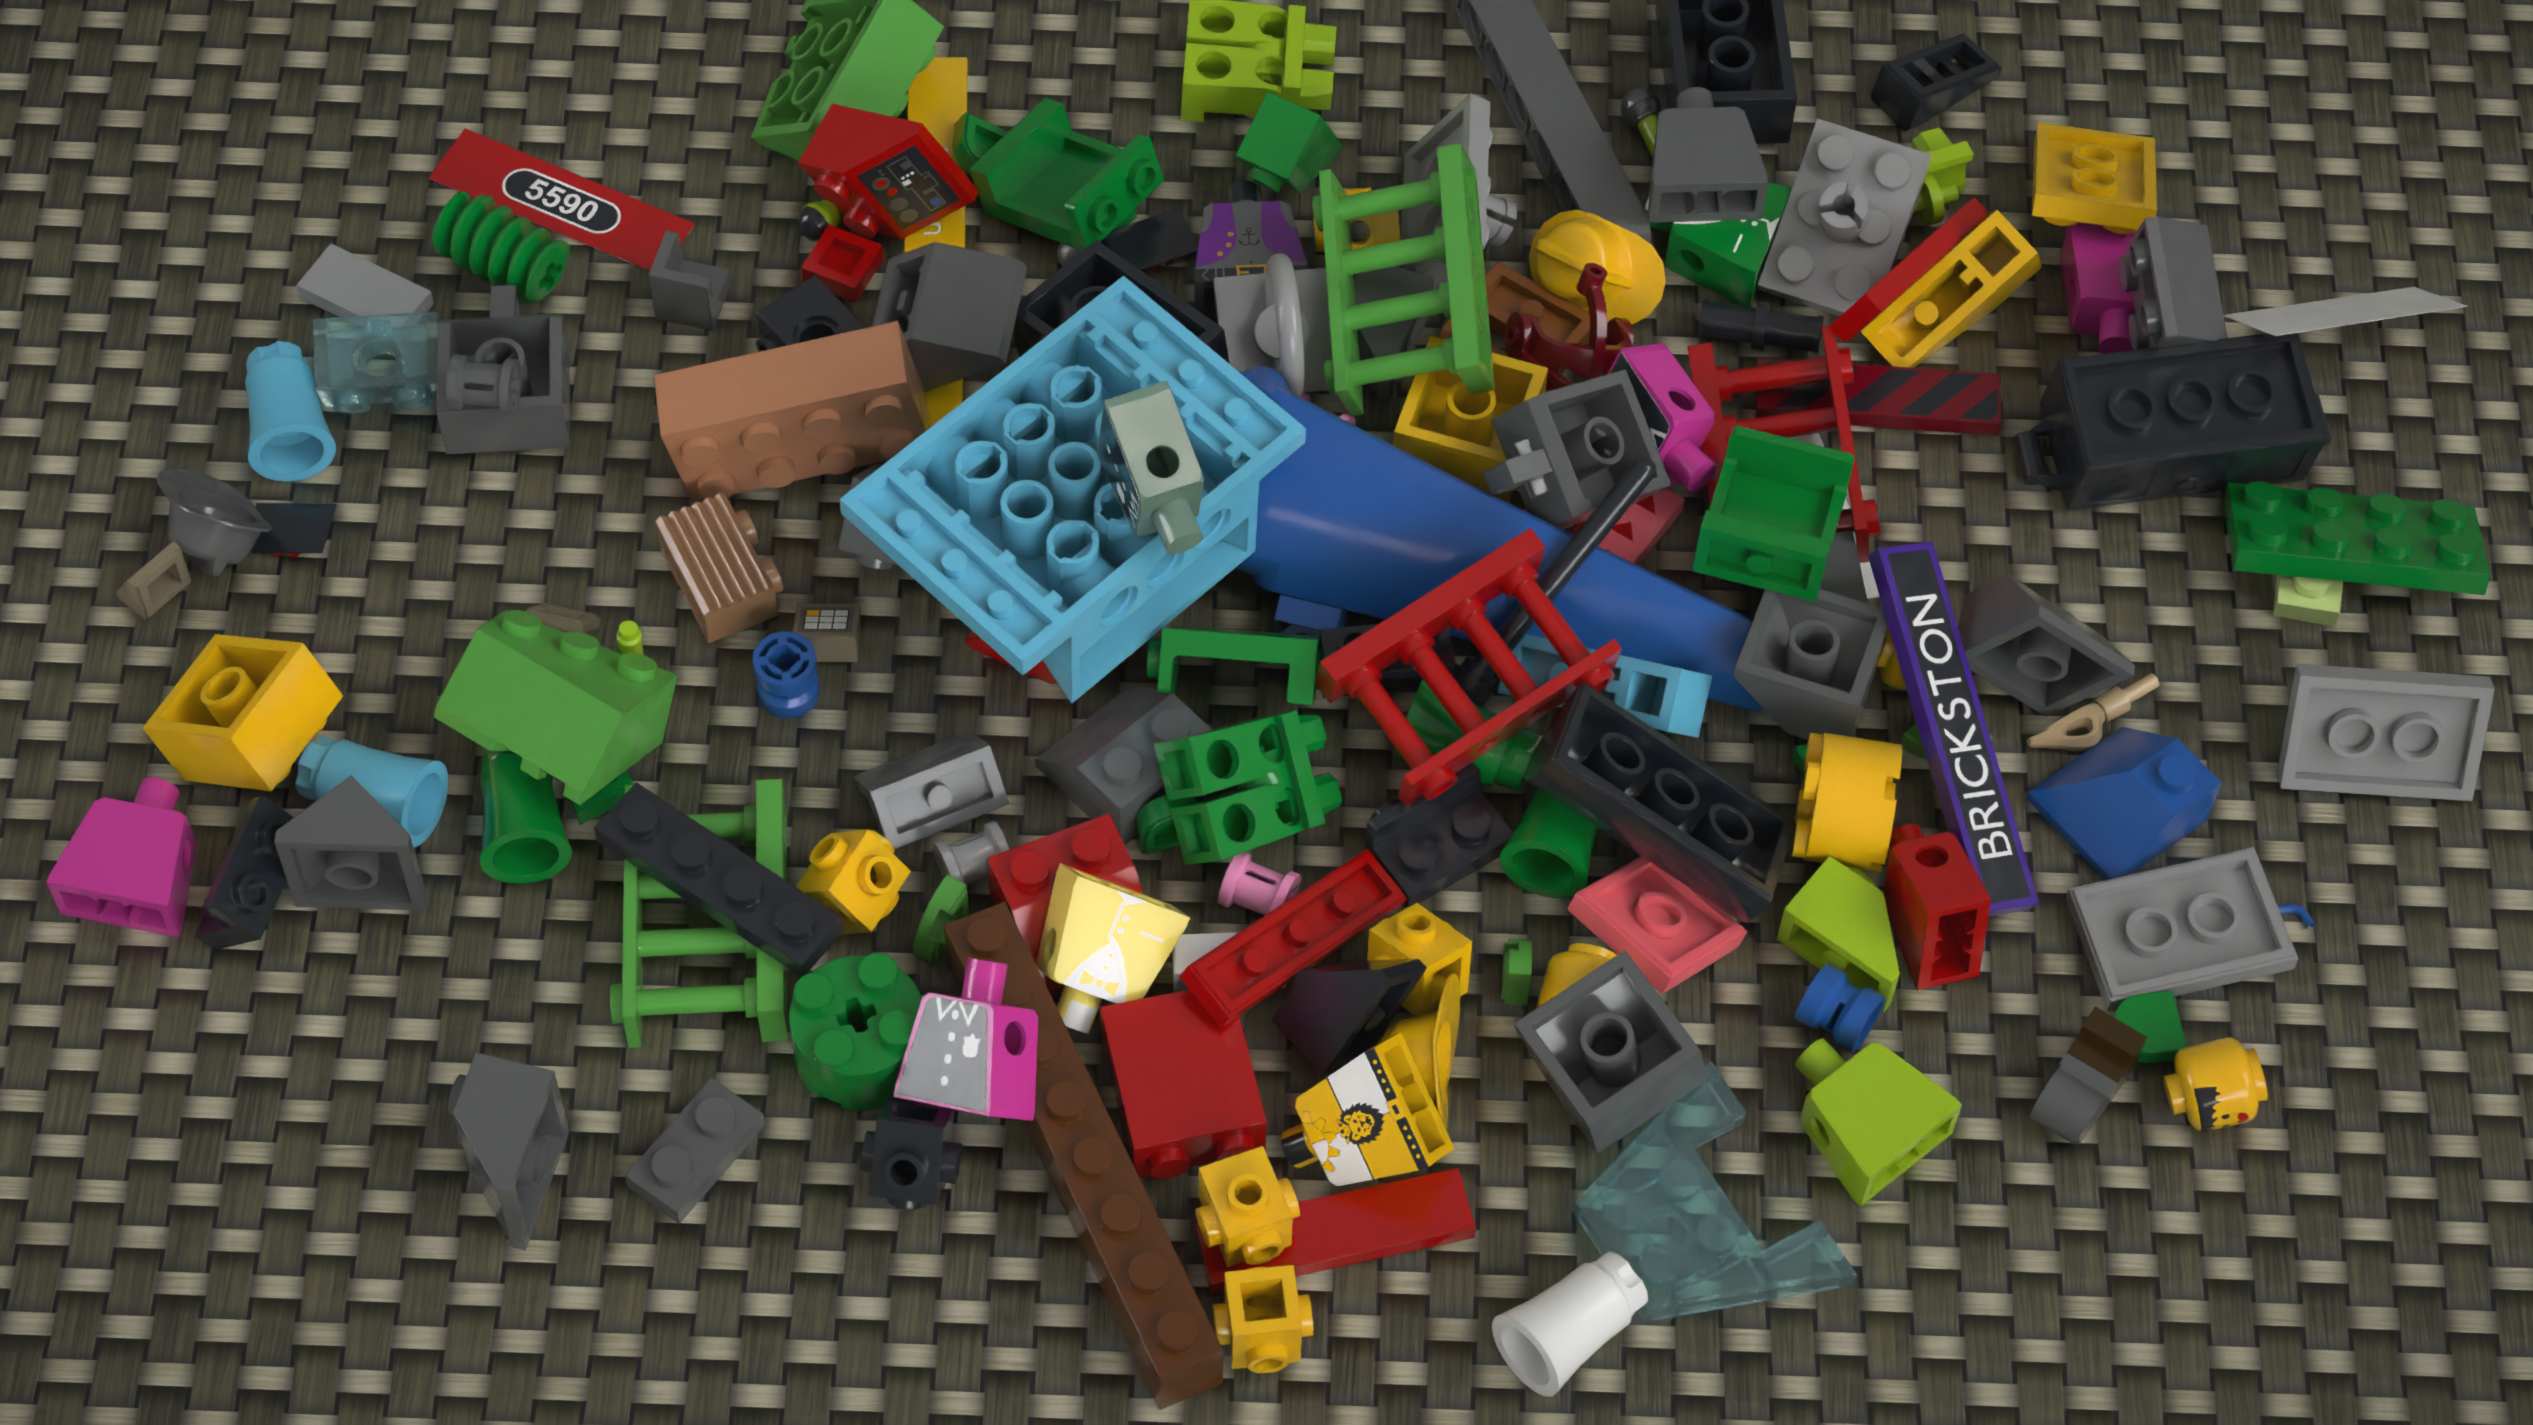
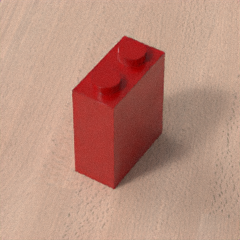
(1180, 1084)

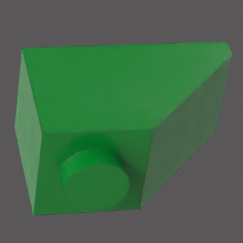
(1287, 146)

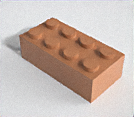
(791, 412)

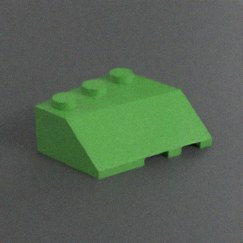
(850, 57)
(557, 701)

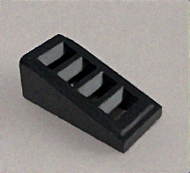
(1928, 81)

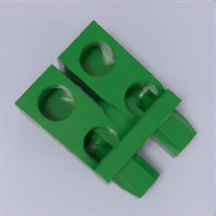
(1271, 777)

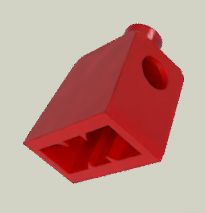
(1935, 906)

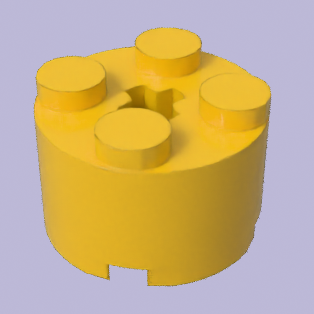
(1847, 801)

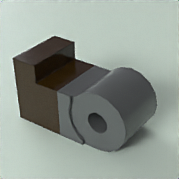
(2088, 1076)

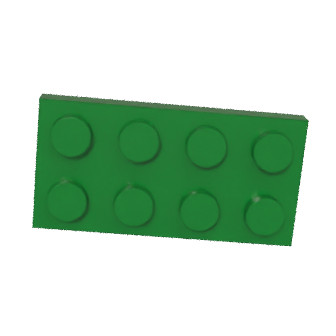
(2355, 538)

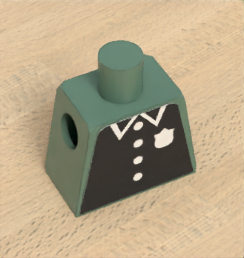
(1152, 465)

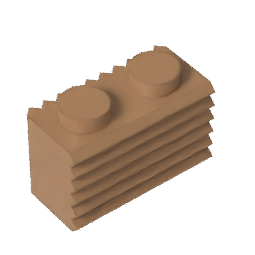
(718, 567)

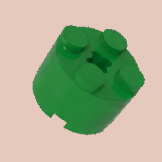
(853, 1029)

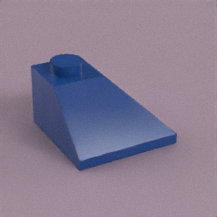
(2127, 799)

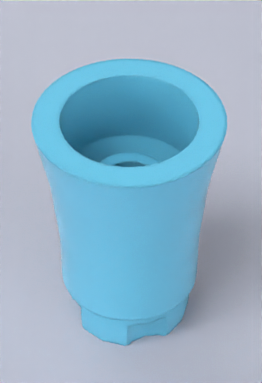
(285, 415)
(404, 786)

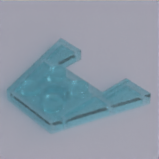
(1682, 1231)

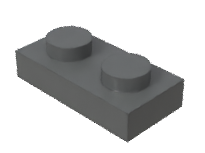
(695, 1150)

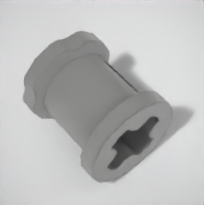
(968, 857)

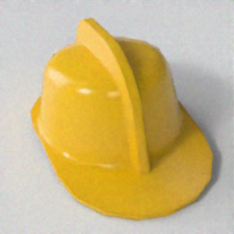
(1576, 238)
(1433, 1043)

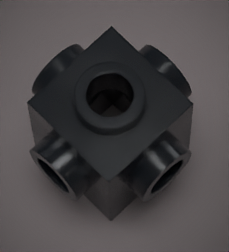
(911, 1153)

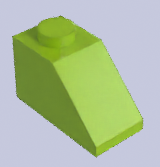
(1843, 923)

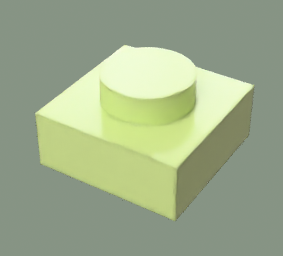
(2308, 599)

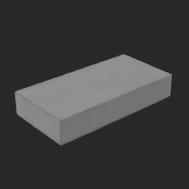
(357, 287)

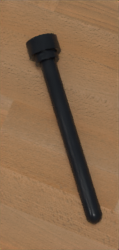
(1476, 674)

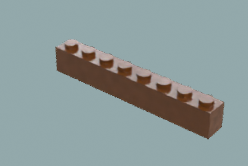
(1098, 1180)

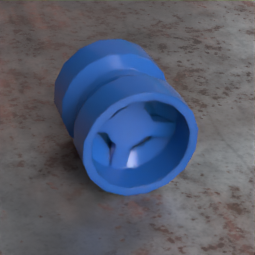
(786, 674)
(1840, 1008)

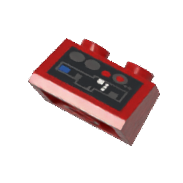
(884, 173)

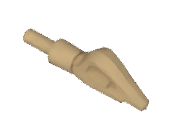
(2091, 717)

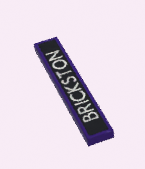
(1952, 721)

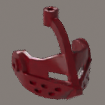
(1530, 344)

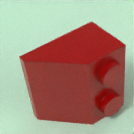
(1028, 872)

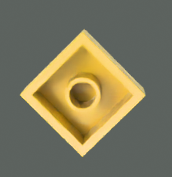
(1454, 427)
(243, 712)

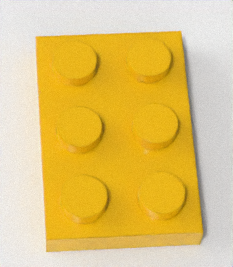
(2093, 178)

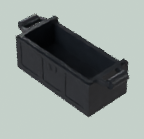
(2176, 421)

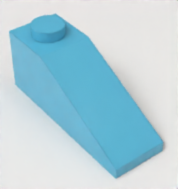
(1652, 692)

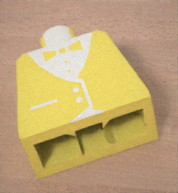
(1103, 943)

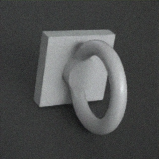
(1278, 322)

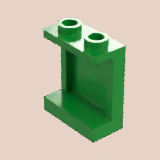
(1064, 180)
(1774, 513)
(1294, 649)

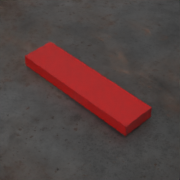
(1909, 270)
(1293, 938)
(1364, 1226)

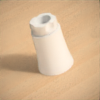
(1568, 1322)

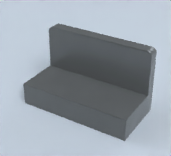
(933, 789)

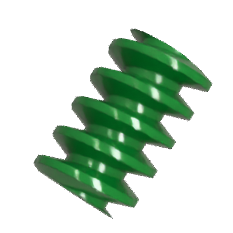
(499, 246)

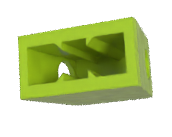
(1872, 1115)

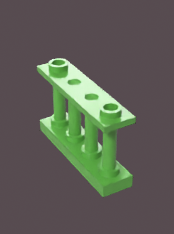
(1459, 298)
(759, 996)

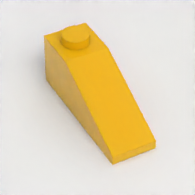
(1954, 293)

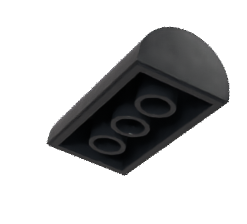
(1662, 802)

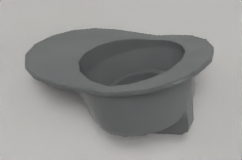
(210, 519)

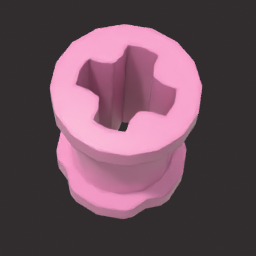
(1256, 886)

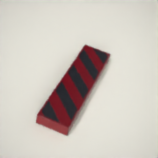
(1899, 399)

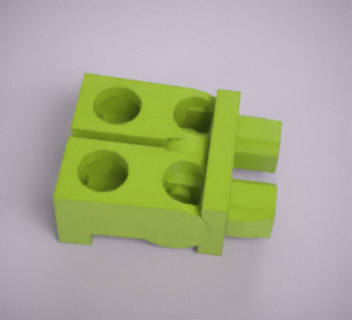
(1249, 50)

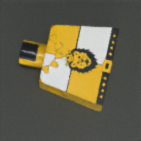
(1369, 1119)

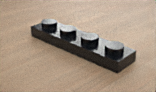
(719, 879)

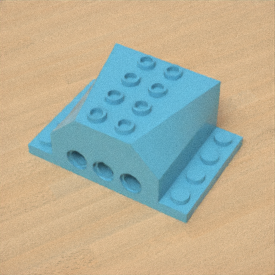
(1017, 520)

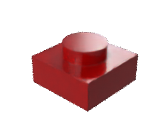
(843, 262)

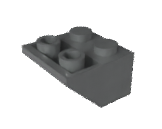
(2171, 285)
(952, 309)

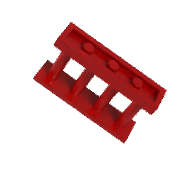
(1836, 367)
(1461, 604)

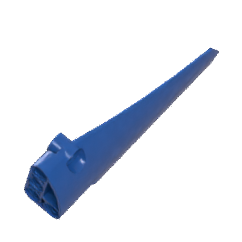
(1380, 528)

